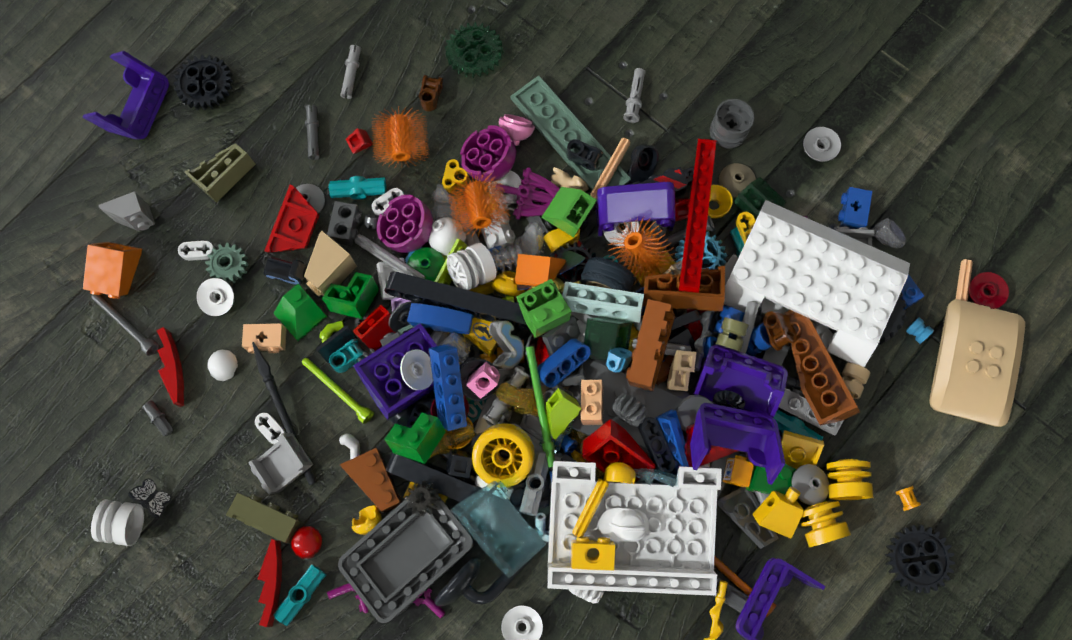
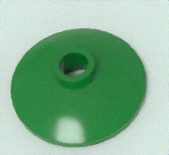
(432, 256)

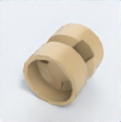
(854, 377)

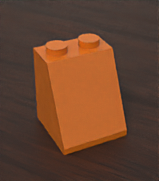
(110, 268)

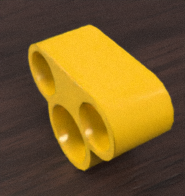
(451, 173)

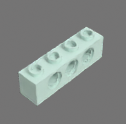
(603, 301)

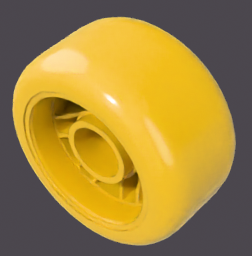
(492, 466)

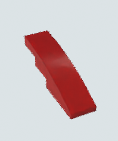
(172, 372)
(272, 575)

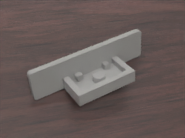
(797, 405)

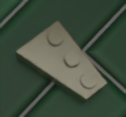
(221, 172)
(264, 517)

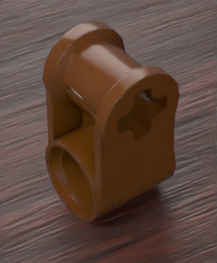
(431, 90)
(779, 329)

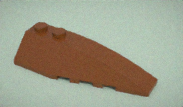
(818, 374)

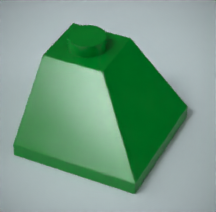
(298, 312)

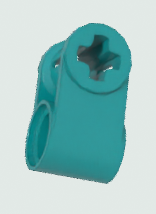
(348, 354)

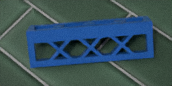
(674, 437)

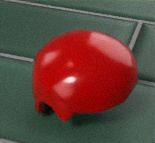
(306, 542)

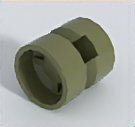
(734, 327)

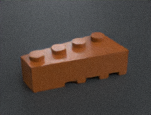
(666, 290)
(651, 345)

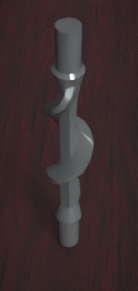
(699, 343)

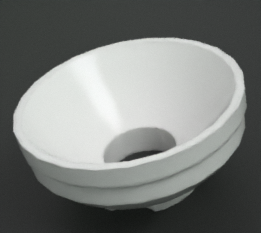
(510, 179)

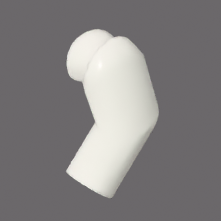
(352, 443)
(540, 523)

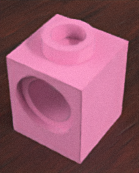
(480, 386)

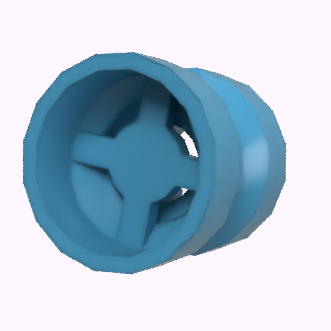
(919, 330)

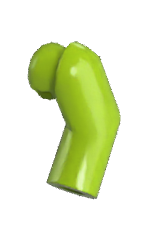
(329, 329)

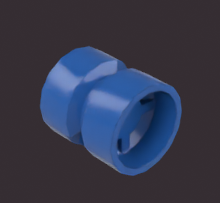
(731, 313)
(758, 341)

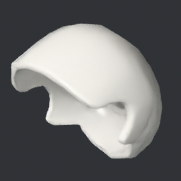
(222, 365)

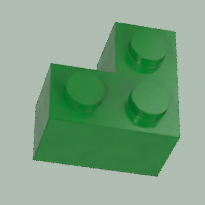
(354, 298)
(416, 442)

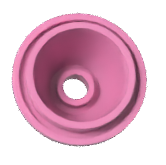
(516, 127)

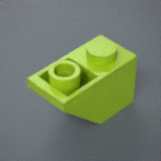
(561, 410)

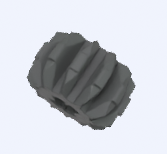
(630, 409)

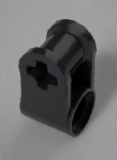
(584, 155)

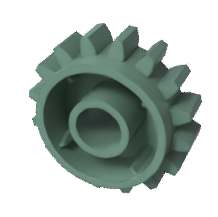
(221, 257)

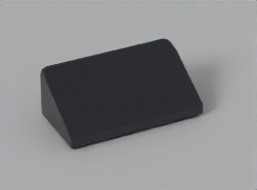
(335, 342)

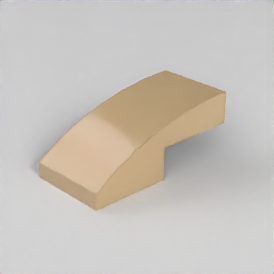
(680, 370)

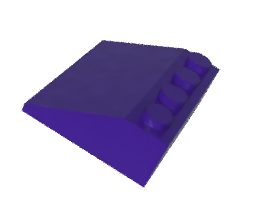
(383, 375)

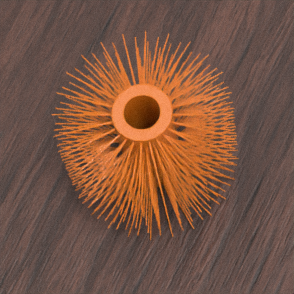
(400, 137)
(478, 204)
(641, 250)

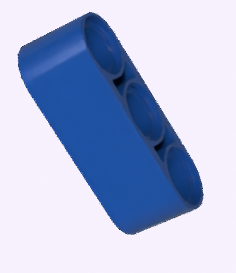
(563, 362)

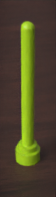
(364, 413)

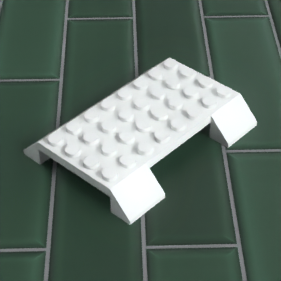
(819, 277)
(669, 559)

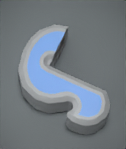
(510, 344)

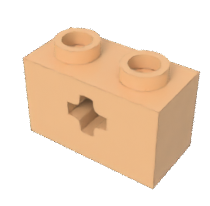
(256, 332)
(592, 402)

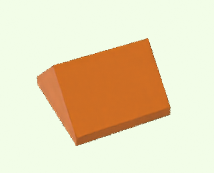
(536, 270)

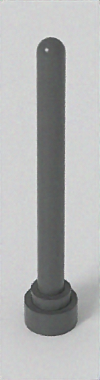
(147, 345)

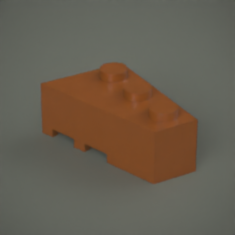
(372, 477)

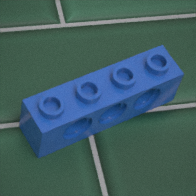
(448, 386)

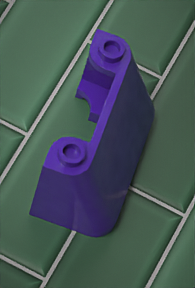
(754, 379)

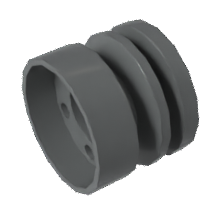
(731, 123)

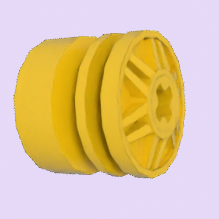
(849, 480)
(824, 524)

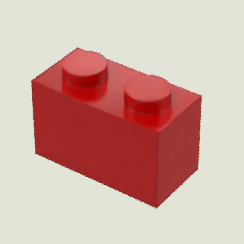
(374, 328)

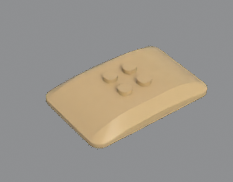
(978, 363)

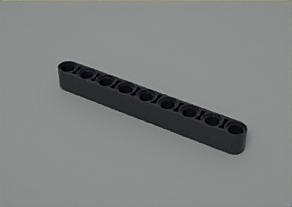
(451, 297)

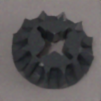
(735, 400)

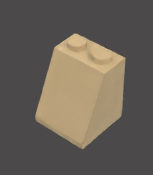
(327, 265)

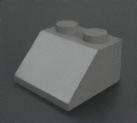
(129, 211)

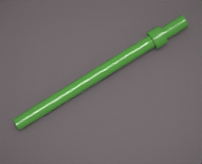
(548, 445)

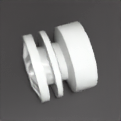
(471, 267)
(117, 522)

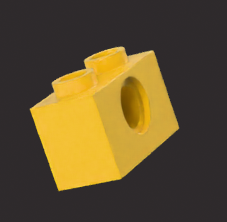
(603, 560)

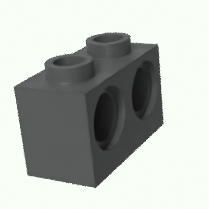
(340, 223)

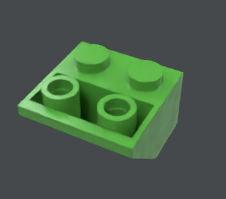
(569, 209)
(543, 308)

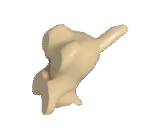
(563, 179)

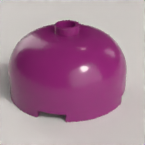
(488, 152)
(405, 224)

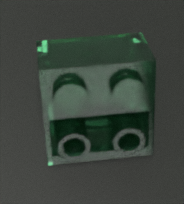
(754, 195)
(606, 334)

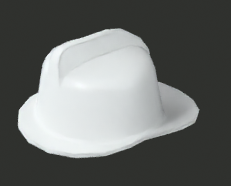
(623, 524)

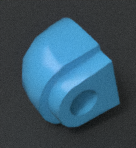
(618, 359)

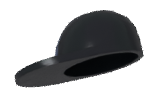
(644, 162)

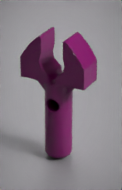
(430, 603)

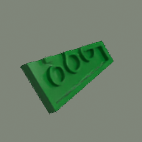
(781, 484)

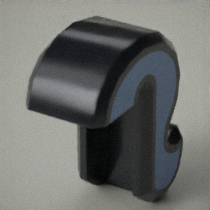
(285, 271)

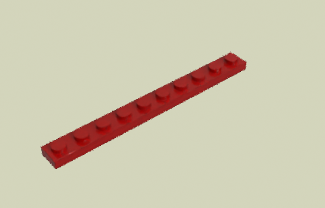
(697, 216)

